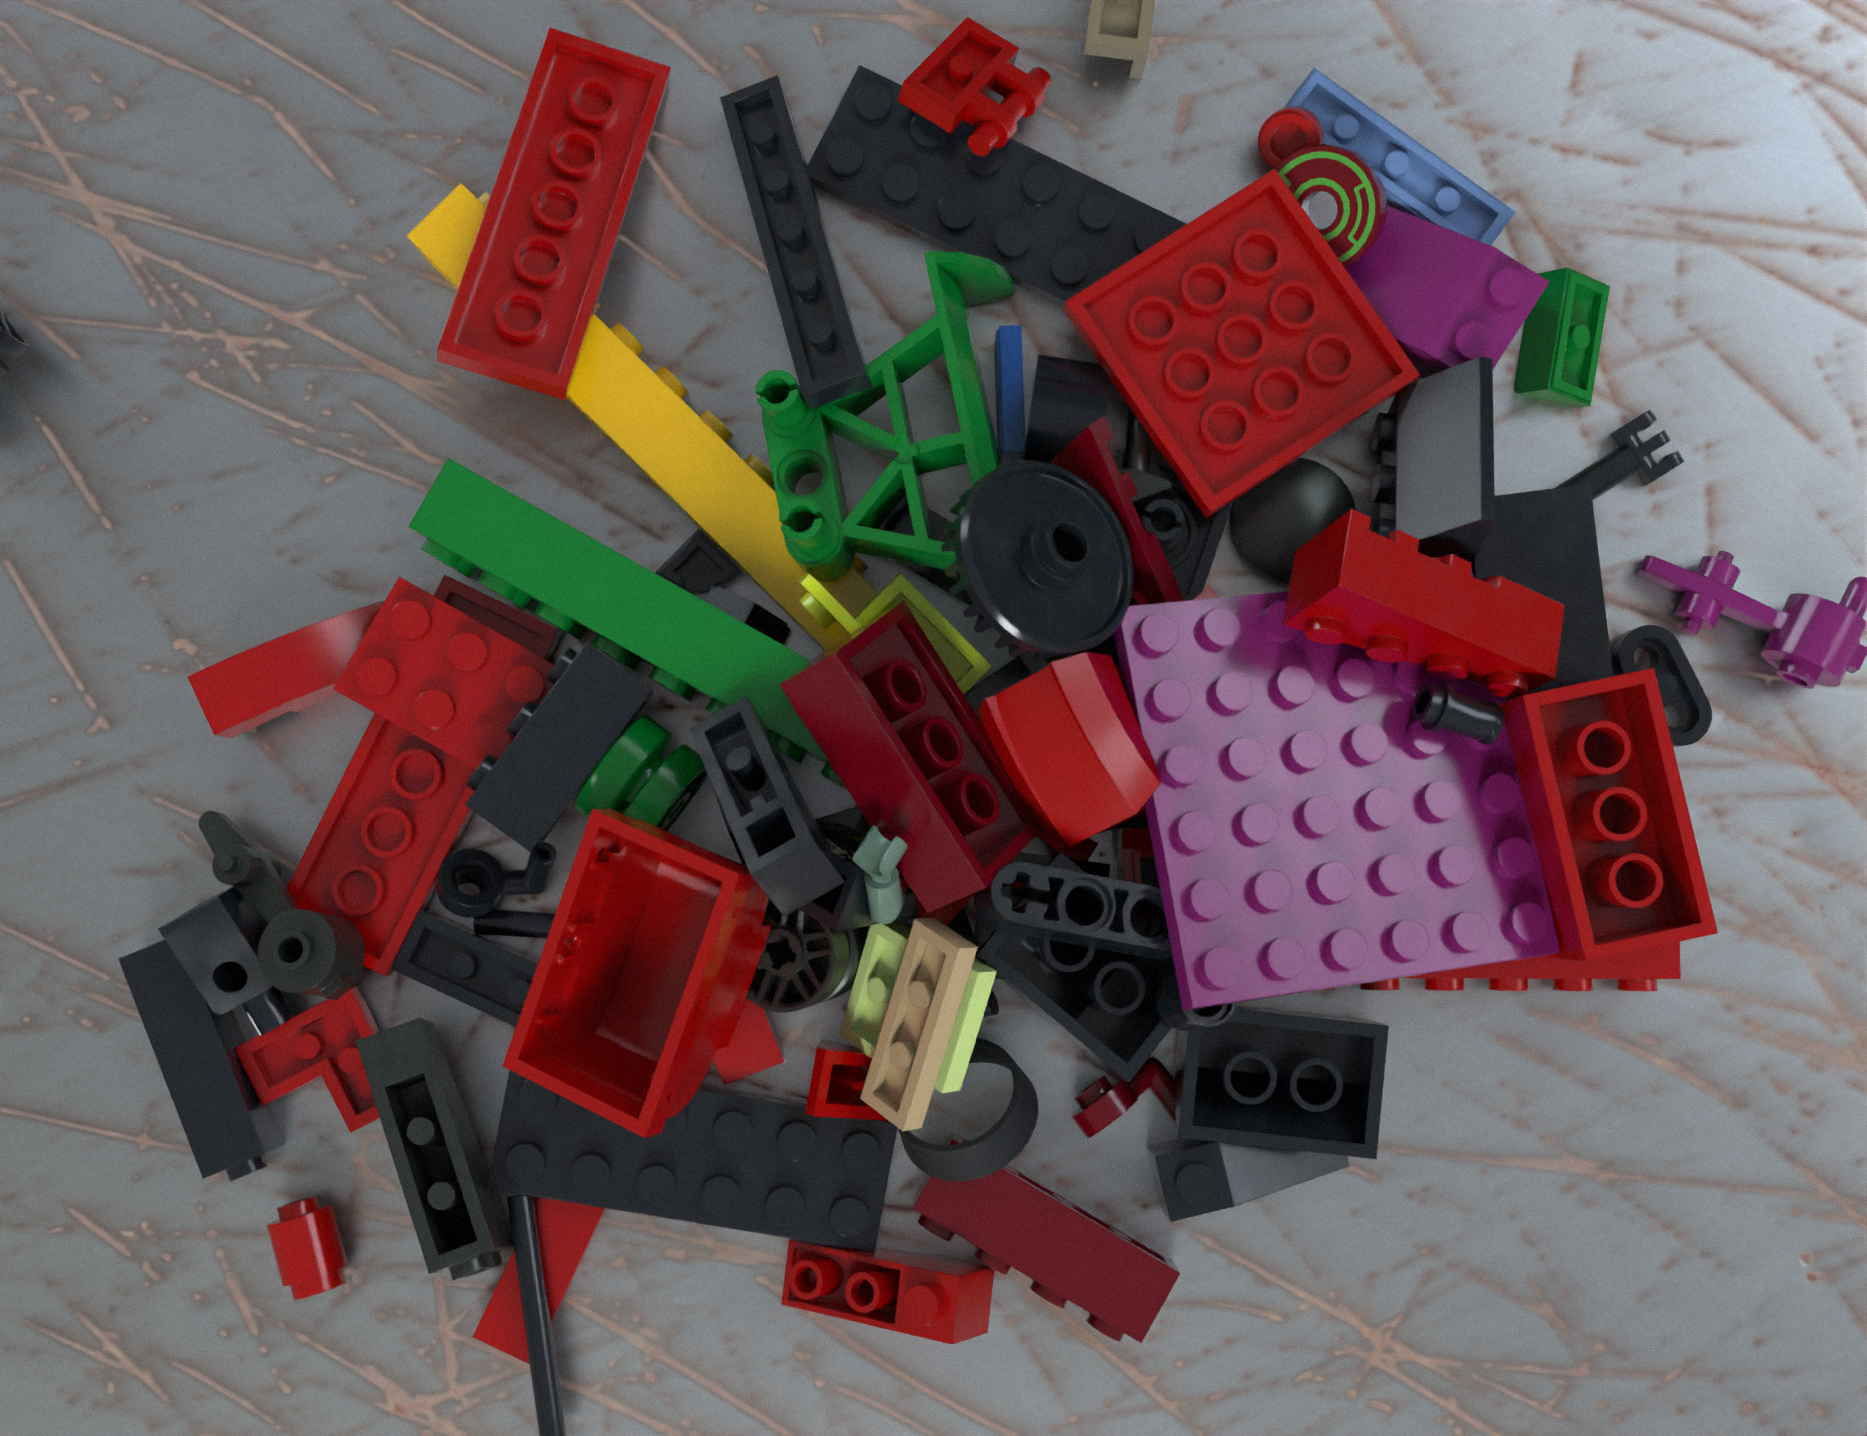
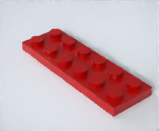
(554, 215)
(399, 811)

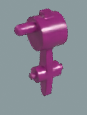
(1807, 640)

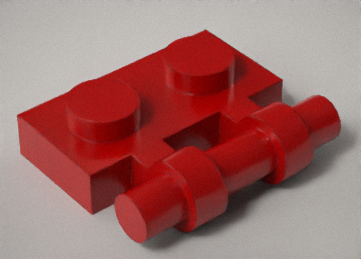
(960, 74)

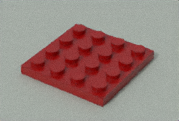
(1240, 342)

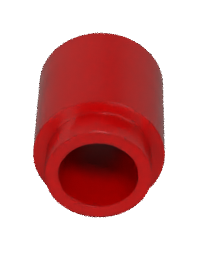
(308, 1247)

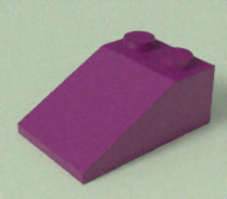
(1444, 292)

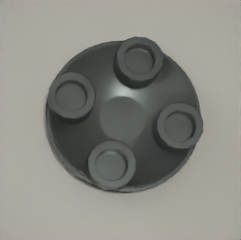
(1286, 514)

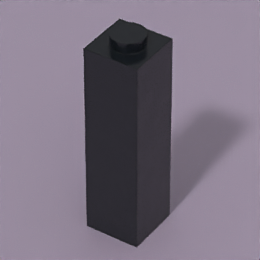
(200, 1066)

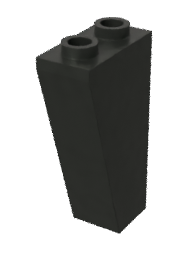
(435, 1150)

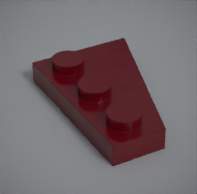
(1093, 462)

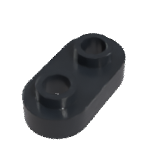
(1674, 677)

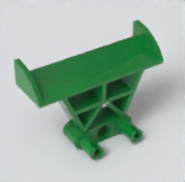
(802, 442)

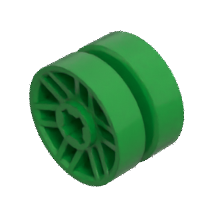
(640, 781)

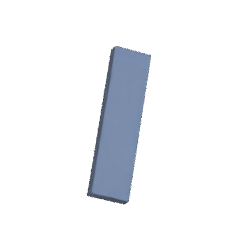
(1410, 173)

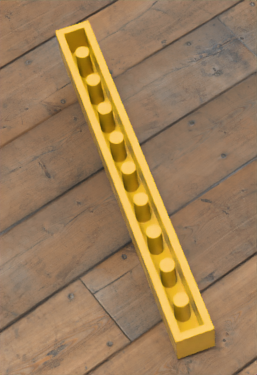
(666, 438)

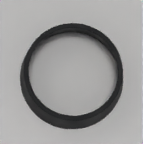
(993, 1148)

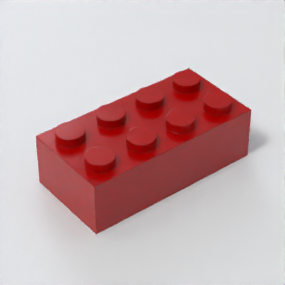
(1609, 816)

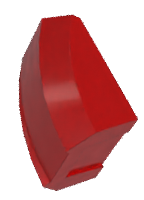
(1072, 746)

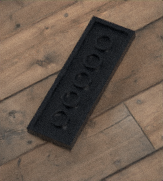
(1012, 206)
(715, 1164)

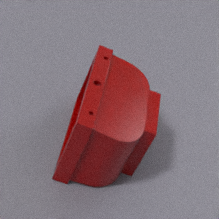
(639, 973)

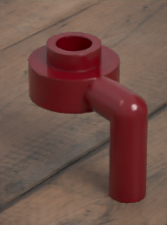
(1105, 1102)

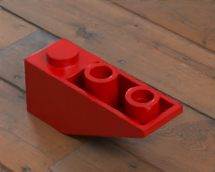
(891, 1289)

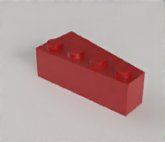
(1422, 609)

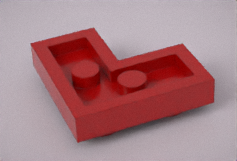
(316, 1046)

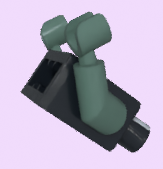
(872, 884)

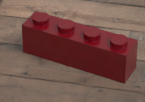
(1053, 1243)

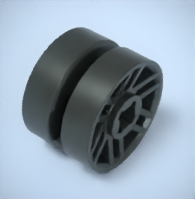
(804, 962)

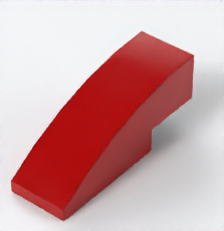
(280, 673)

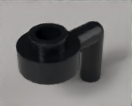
(487, 874)

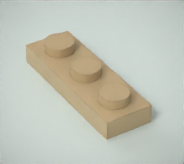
(918, 1023)

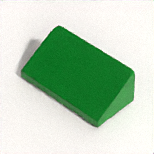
(1563, 339)

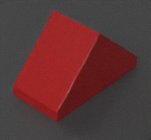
(838, 1083)

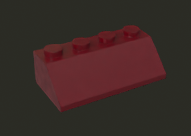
(913, 756)

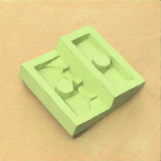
(873, 991)

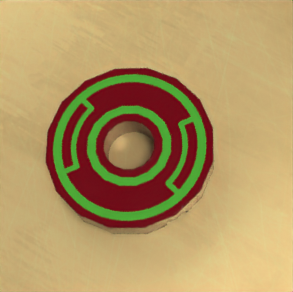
(1355, 189)

